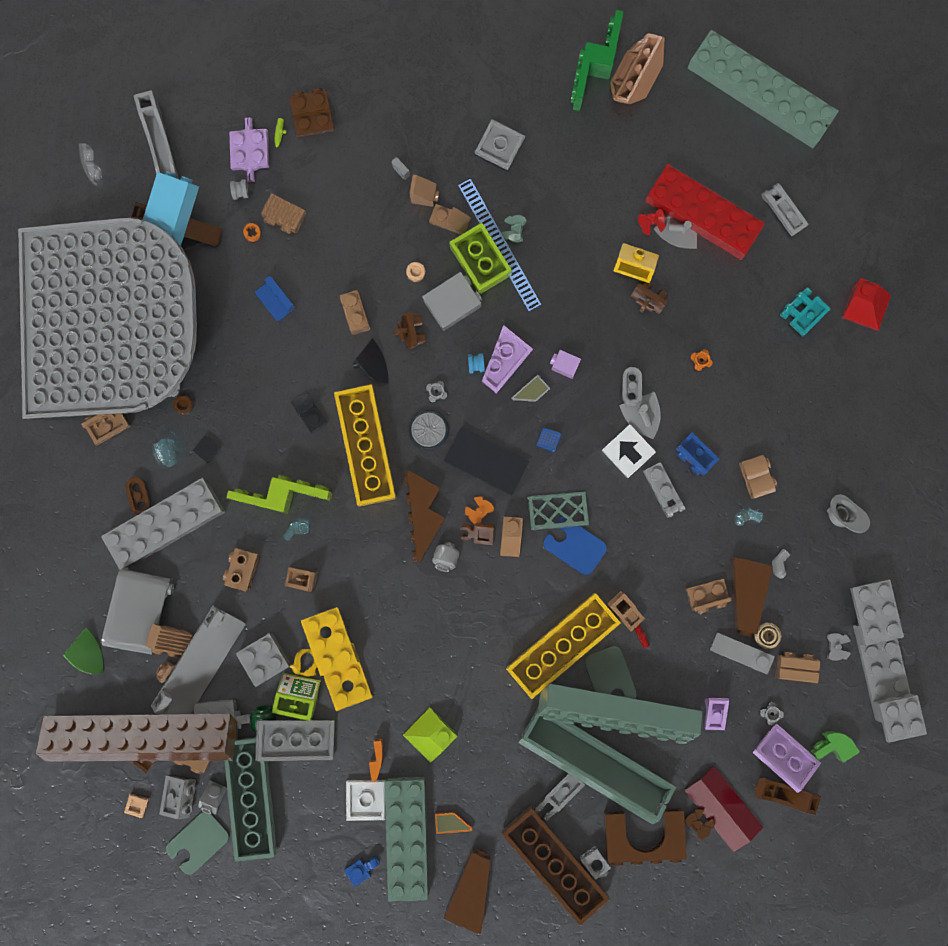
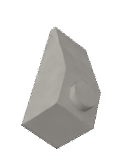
(742, 653)

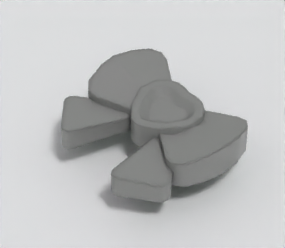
(835, 646)

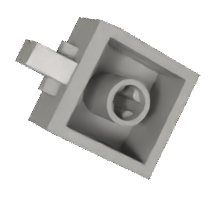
(223, 707)

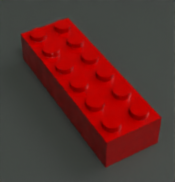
(707, 211)

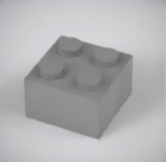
(263, 659)

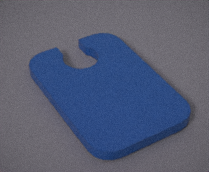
(579, 548)

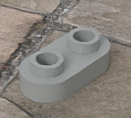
(632, 387)

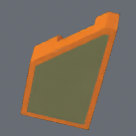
(450, 823)

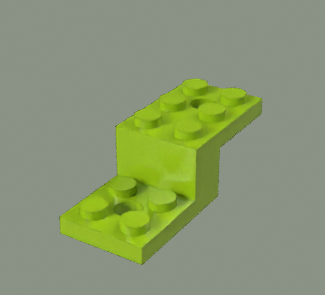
(280, 494)

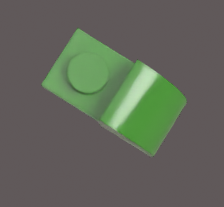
(838, 743)

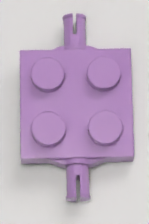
(249, 149)

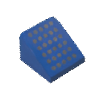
(548, 439)

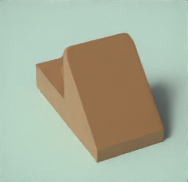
(450, 219)

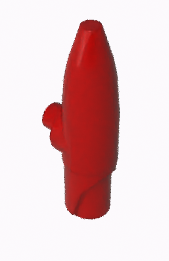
(642, 637)

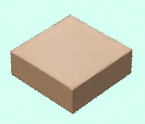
(136, 805)

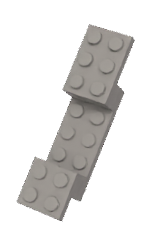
(882, 661)

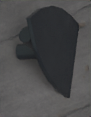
(372, 362)

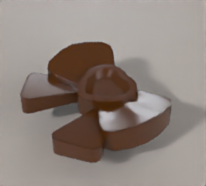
(702, 830)

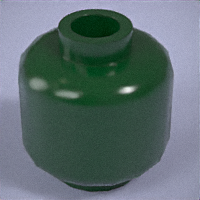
(261, 712)

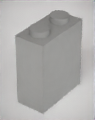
(452, 301)

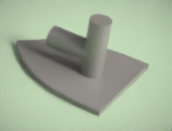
(678, 233)
(644, 416)

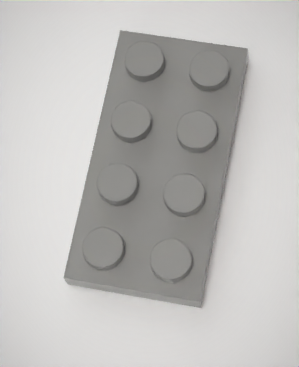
(294, 740)

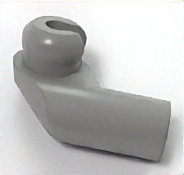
(778, 564)

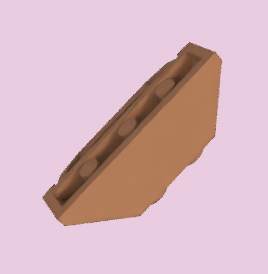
(638, 70)

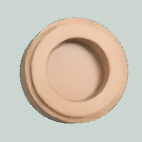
(415, 271)

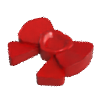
(657, 217)

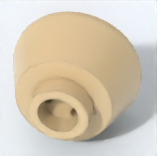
(769, 641)

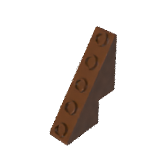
(195, 229)
(425, 521)

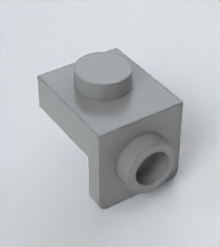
(212, 797)

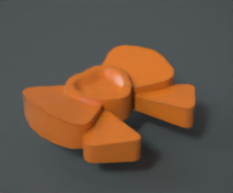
(480, 513)

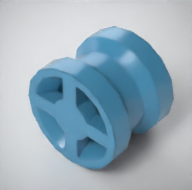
(476, 363)

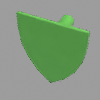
(85, 654)

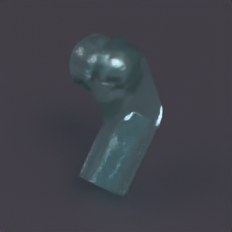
(746, 515)
(295, 528)

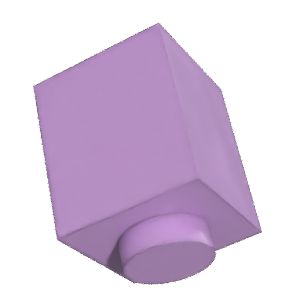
(565, 363)

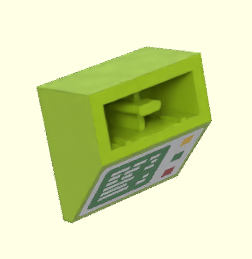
(296, 696)

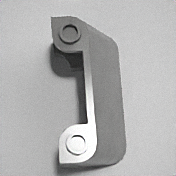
(133, 609)

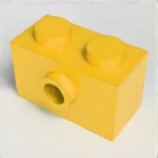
(636, 263)

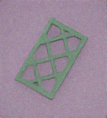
(569, 522)

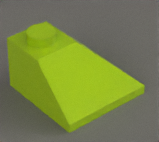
(430, 735)

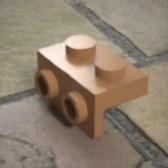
(105, 426)

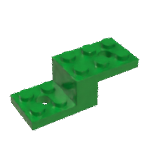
(596, 60)

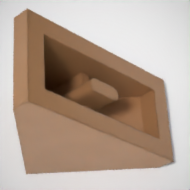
(301, 579)

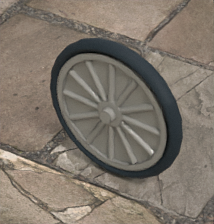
(428, 429)

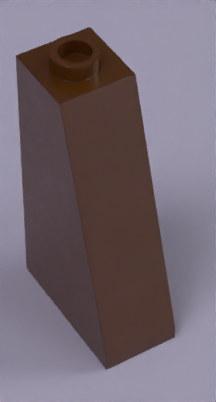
(749, 591)
(469, 896)

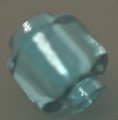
(165, 452)

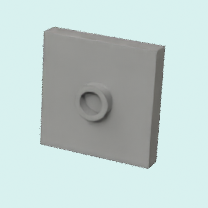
(500, 144)

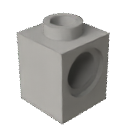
(591, 855)

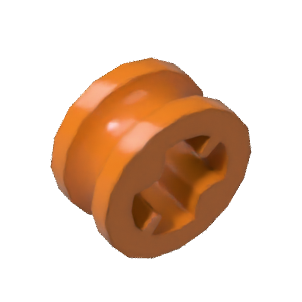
(246, 233)

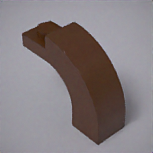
(784, 794)

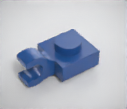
(360, 871)

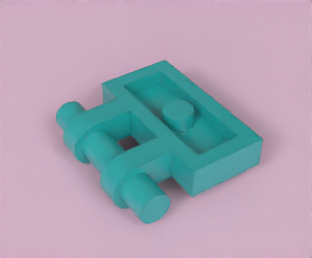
(809, 316)

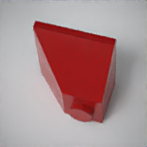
(867, 304)

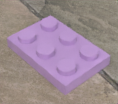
(787, 758)

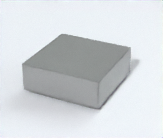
(400, 168)

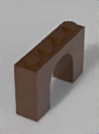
(670, 847)

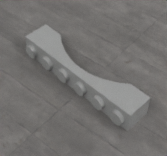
(155, 131)

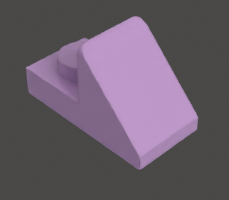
(716, 713)

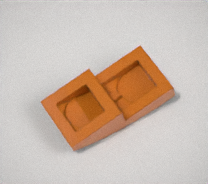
(375, 765)

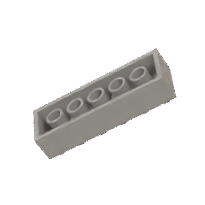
(163, 524)

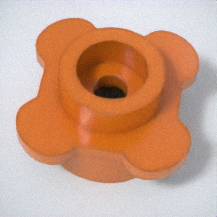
(704, 354)

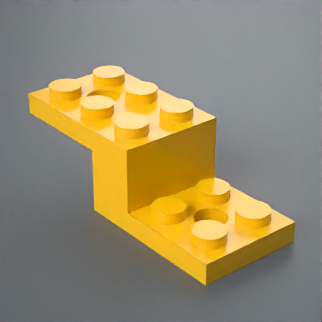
(336, 658)

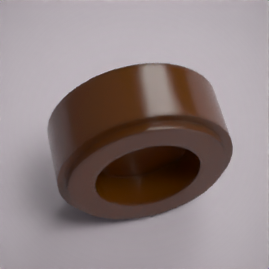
(183, 404)

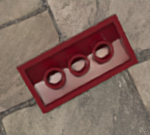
(722, 804)

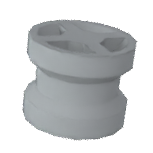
(239, 189)

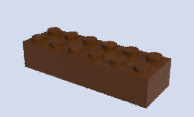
(555, 865)

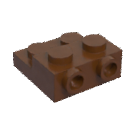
(311, 112)

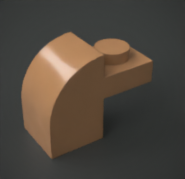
(625, 611)

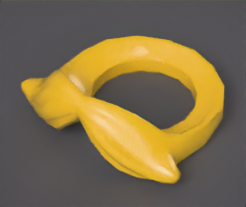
(296, 667)

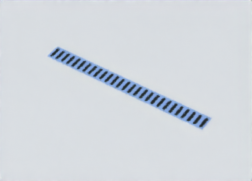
(484, 216)

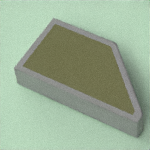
(532, 391)

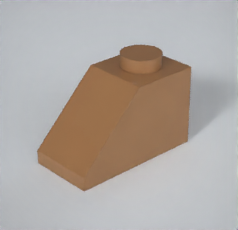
(423, 191)
(511, 536)

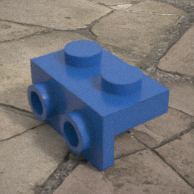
(696, 454)

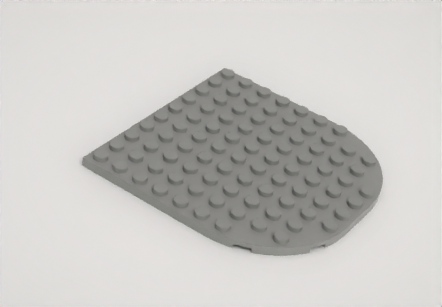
(103, 317)

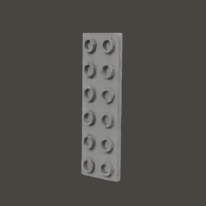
(198, 663)

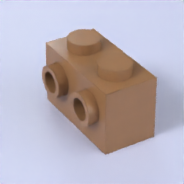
(241, 569)

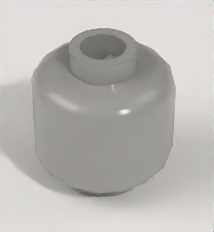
(445, 557)

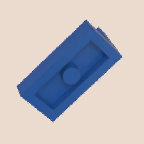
(274, 299)

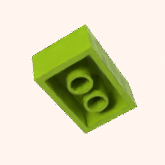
(480, 258)

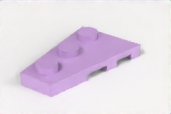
(505, 360)

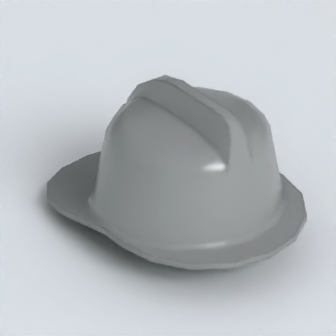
(847, 514)

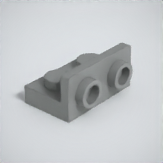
(177, 797)

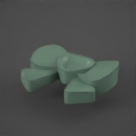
(517, 226)

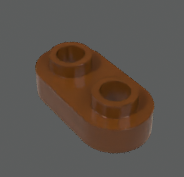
(138, 496)

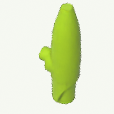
(279, 131)

